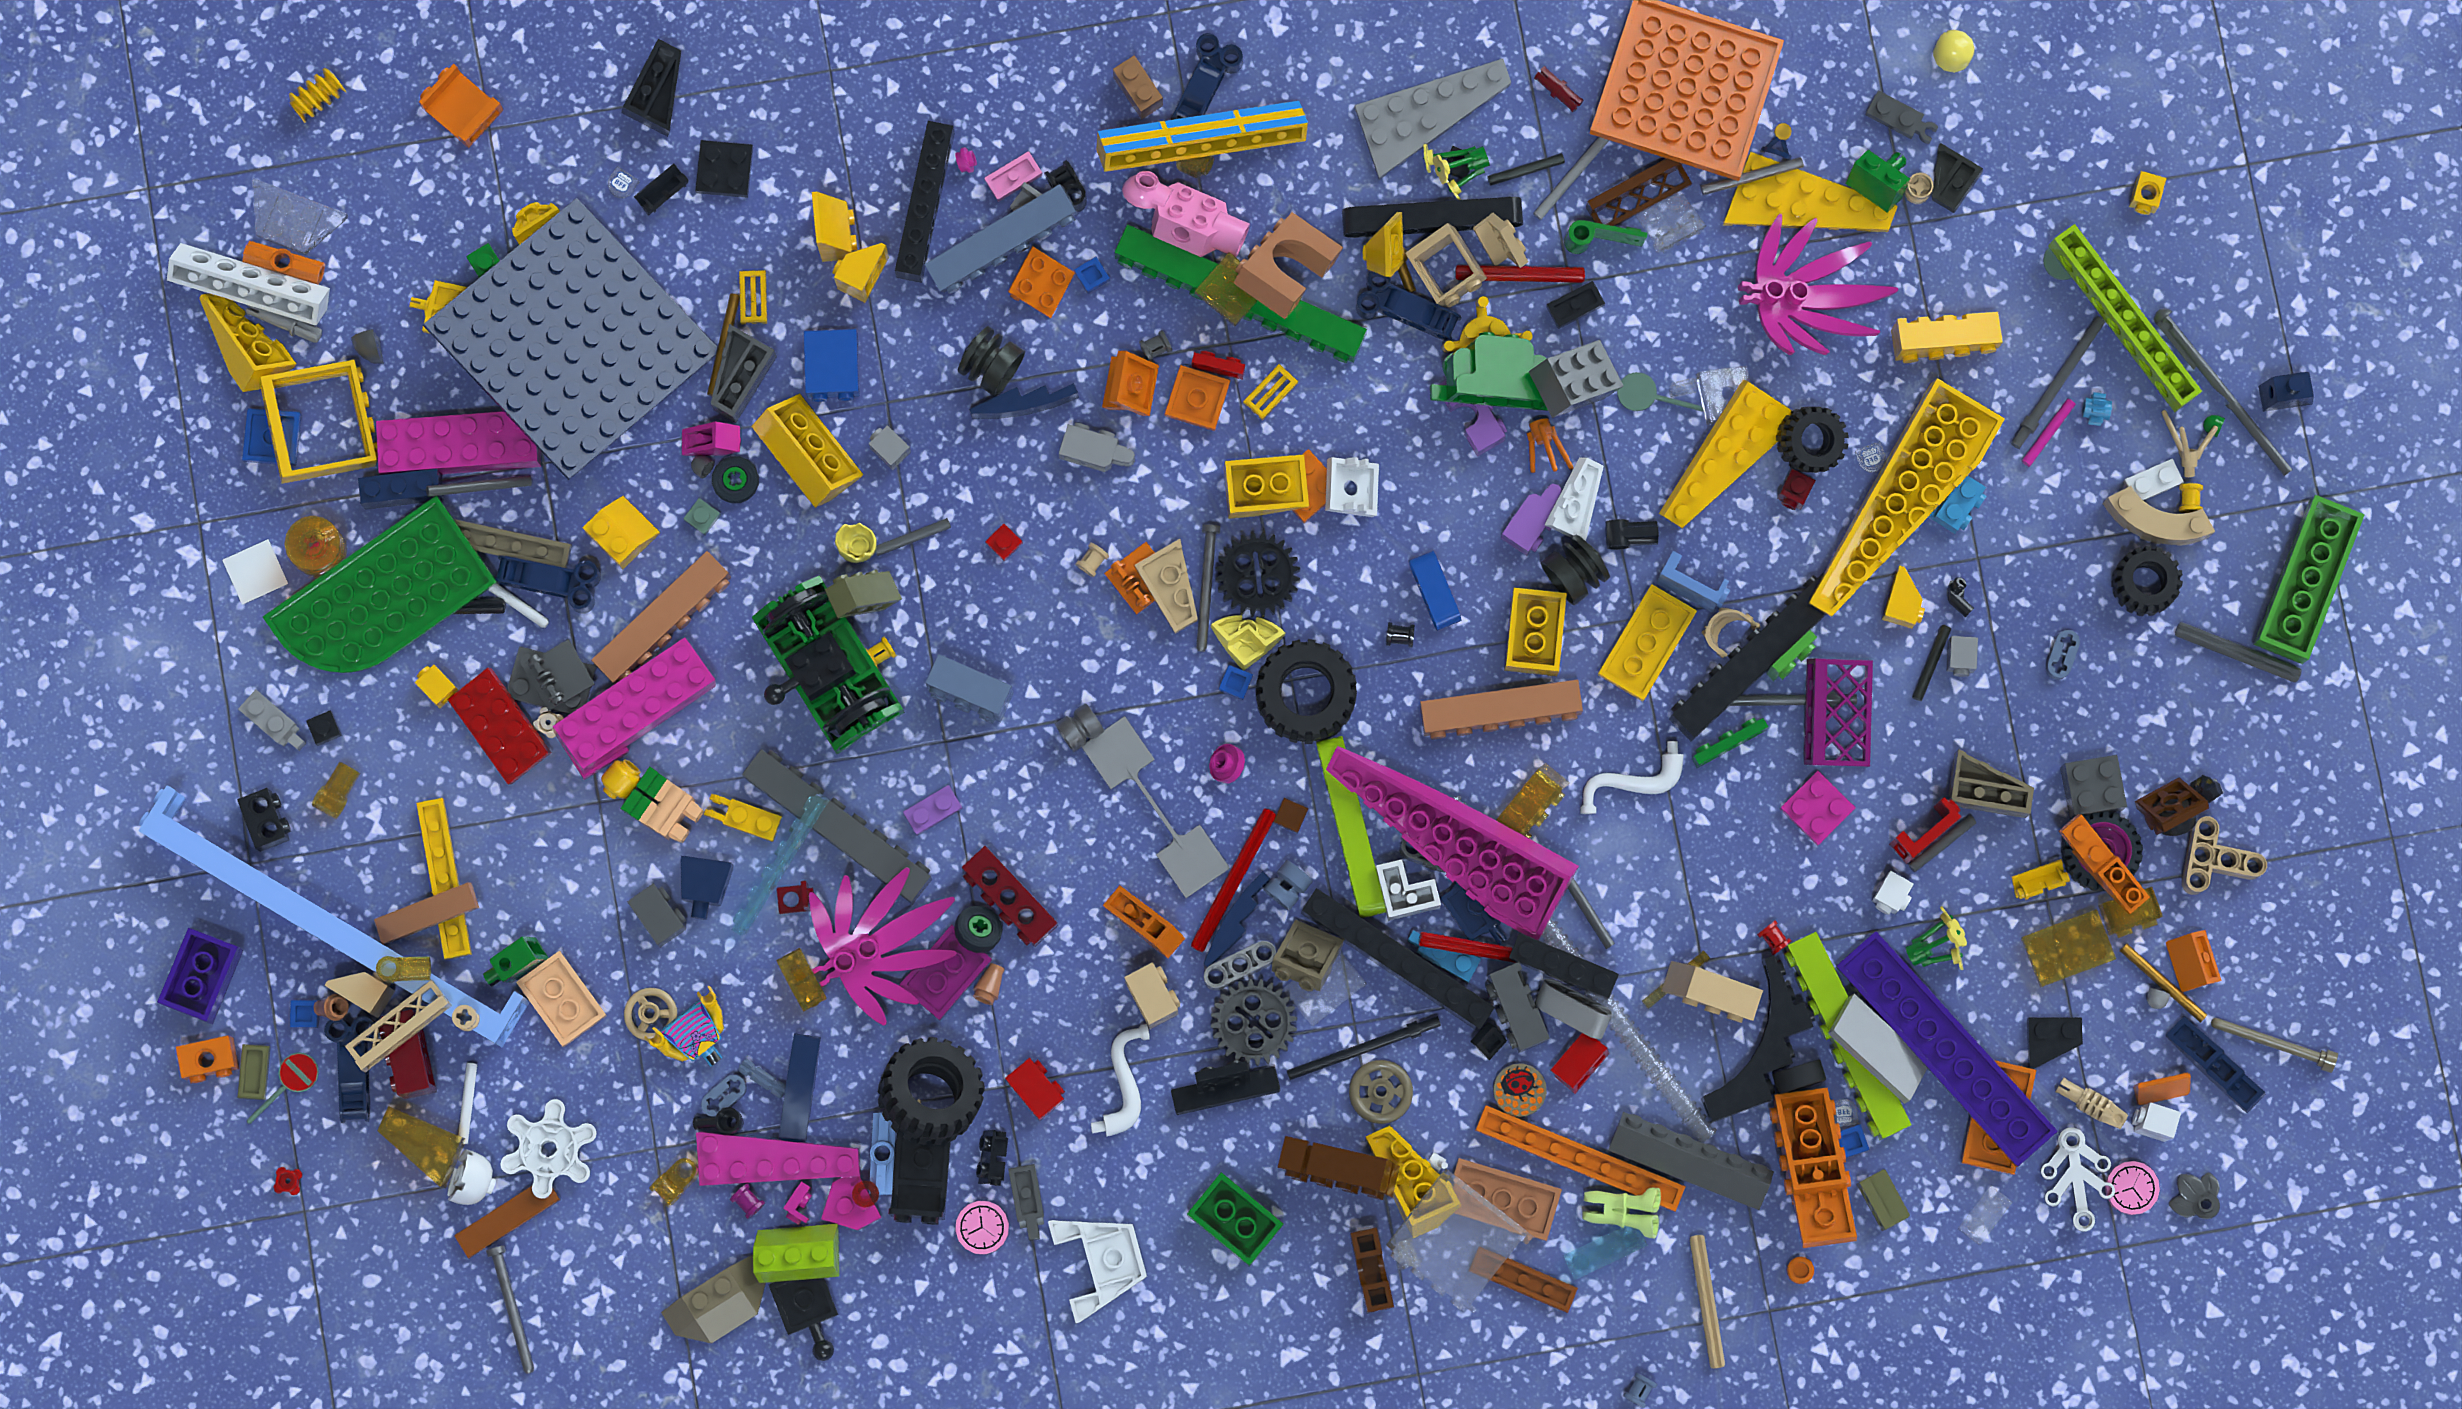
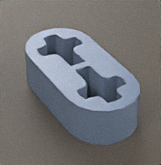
(2056, 653)
(719, 1091)

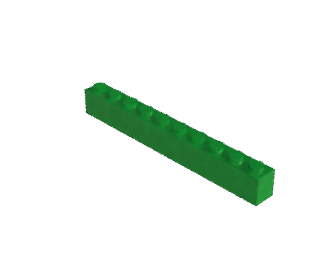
(1188, 271)

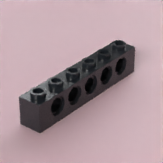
(924, 201)

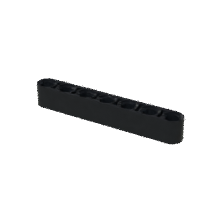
(1430, 216)

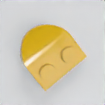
(531, 219)

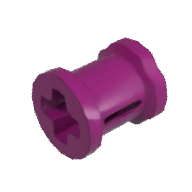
(747, 1201)

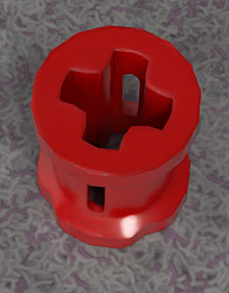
(1774, 937)

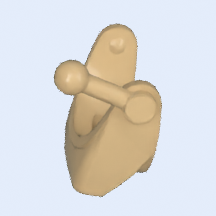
(1718, 621)

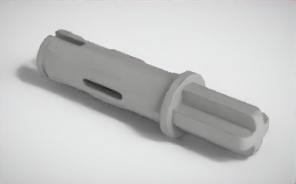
(291, 325)

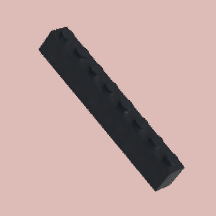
(1747, 663)
(1397, 960)

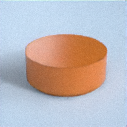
(1800, 1270)

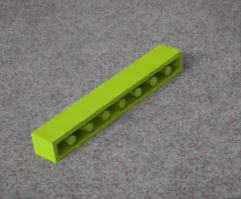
(1827, 998)

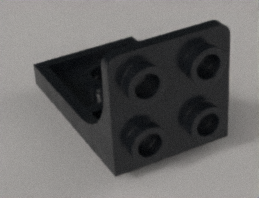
(919, 1181)

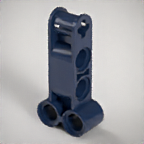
(1206, 77)
(1407, 308)
(549, 579)
(352, 1081)

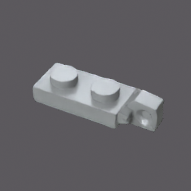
(271, 720)

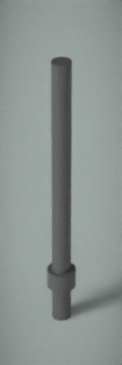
(2030, 422)
(1775, 700)

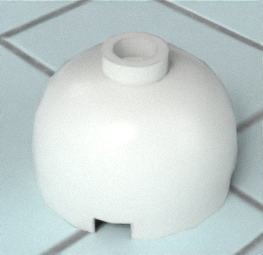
(471, 1179)

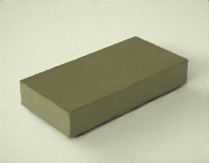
(253, 1072)

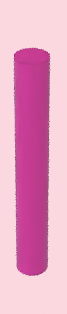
(2048, 432)

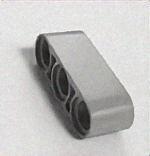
(1248, 955)
(1573, 1008)

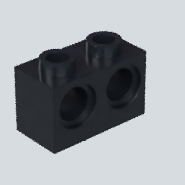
(258, 822)

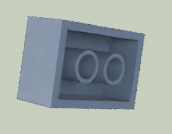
(969, 689)

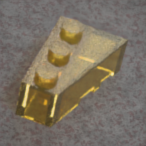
(1533, 801)
(424, 1144)

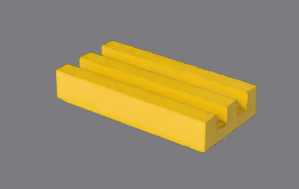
(754, 319)
(1255, 408)

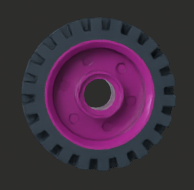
(2117, 836)

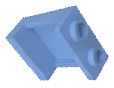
(1690, 588)

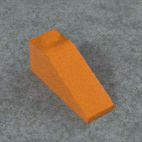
(1144, 921)

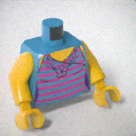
(692, 1032)

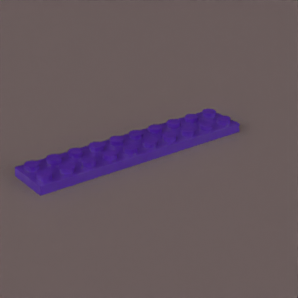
(1946, 1049)

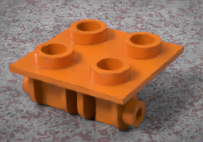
(1041, 282)
(1128, 581)

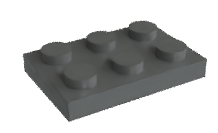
(523, 690)

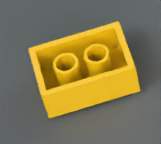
(1535, 632)

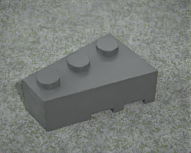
(740, 373)
(1516, 1008)

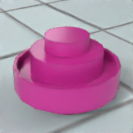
(1227, 763)

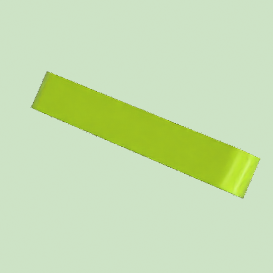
(1352, 837)

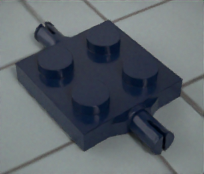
(1471, 915)

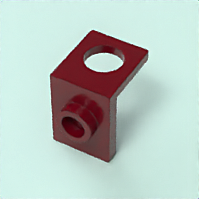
(803, 893)

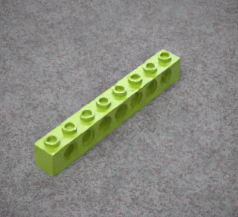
(2124, 318)

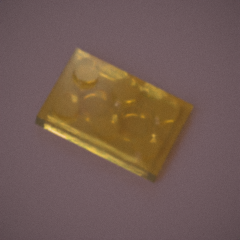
(2068, 948)

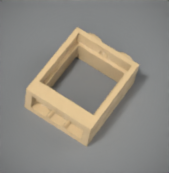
(1432, 245)

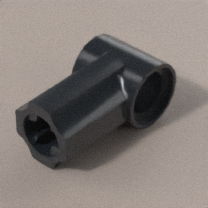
(1623, 534)

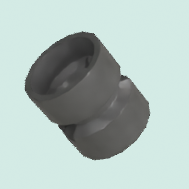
(1078, 728)

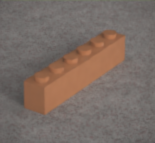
(662, 617)
(1501, 708)

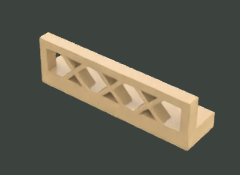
(402, 1033)

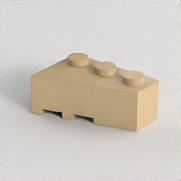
(1712, 991)

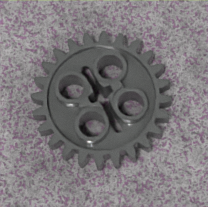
(1269, 1004)

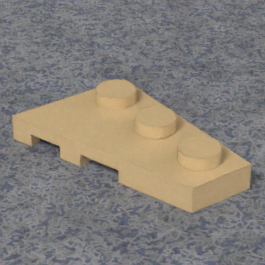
(1169, 585)

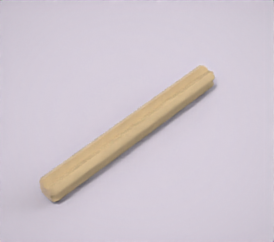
(1707, 1301)

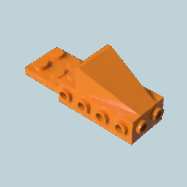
(1814, 1166)

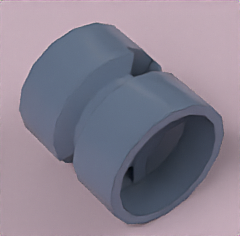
(1293, 877)

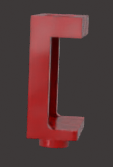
(1908, 849)

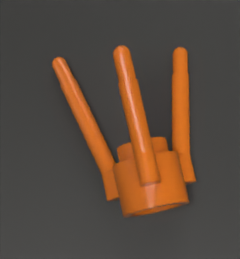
(1543, 433)

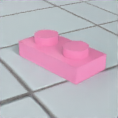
(1012, 176)

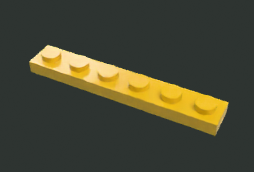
(443, 873)

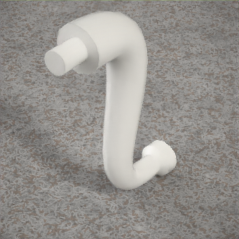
(1667, 779)
(1131, 1108)

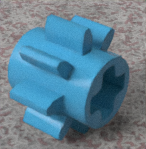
(2097, 409)

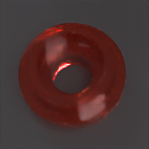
(859, 1187)

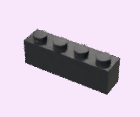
(1563, 966)

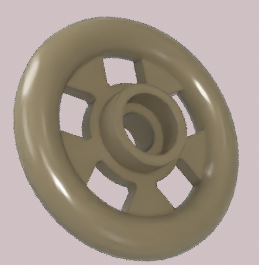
(1387, 1070)

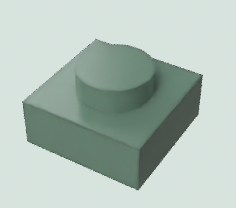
(702, 516)

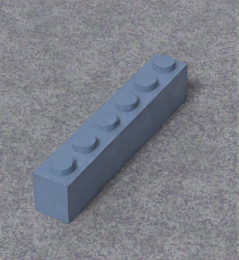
(1001, 239)

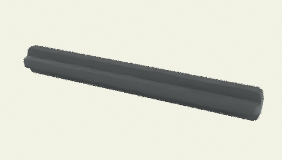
(2238, 652)

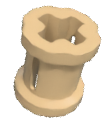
(1092, 559)
(462, 1010)

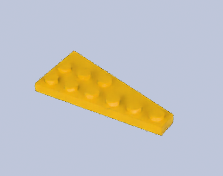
(1733, 445)

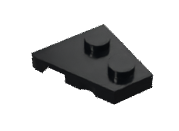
(2051, 1038)

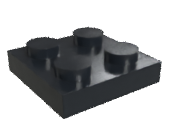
(724, 168)

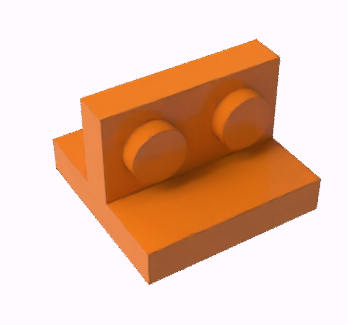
(1130, 384)

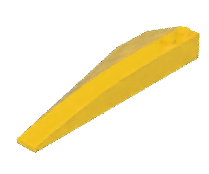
(1927, 463)

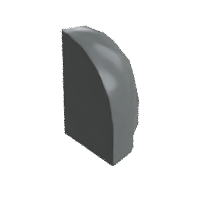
(368, 346)

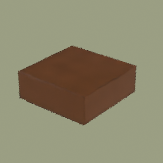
(1290, 815)

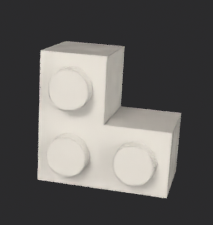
(1405, 899)

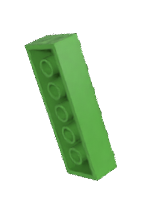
(2309, 579)

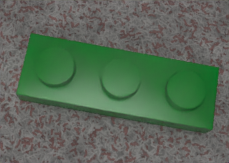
(1729, 741)

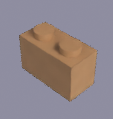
(1137, 87)

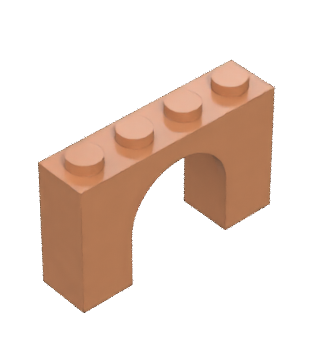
(1290, 239)

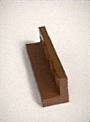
(1633, 184)

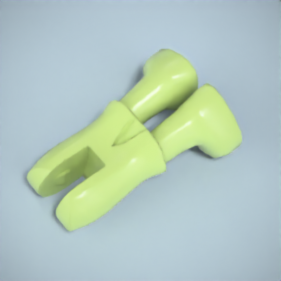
(1618, 1208)

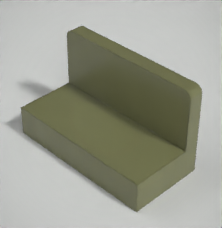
(1883, 1200)

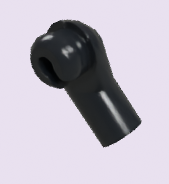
(1956, 596)

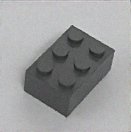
(1575, 378)

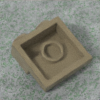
(1306, 956)

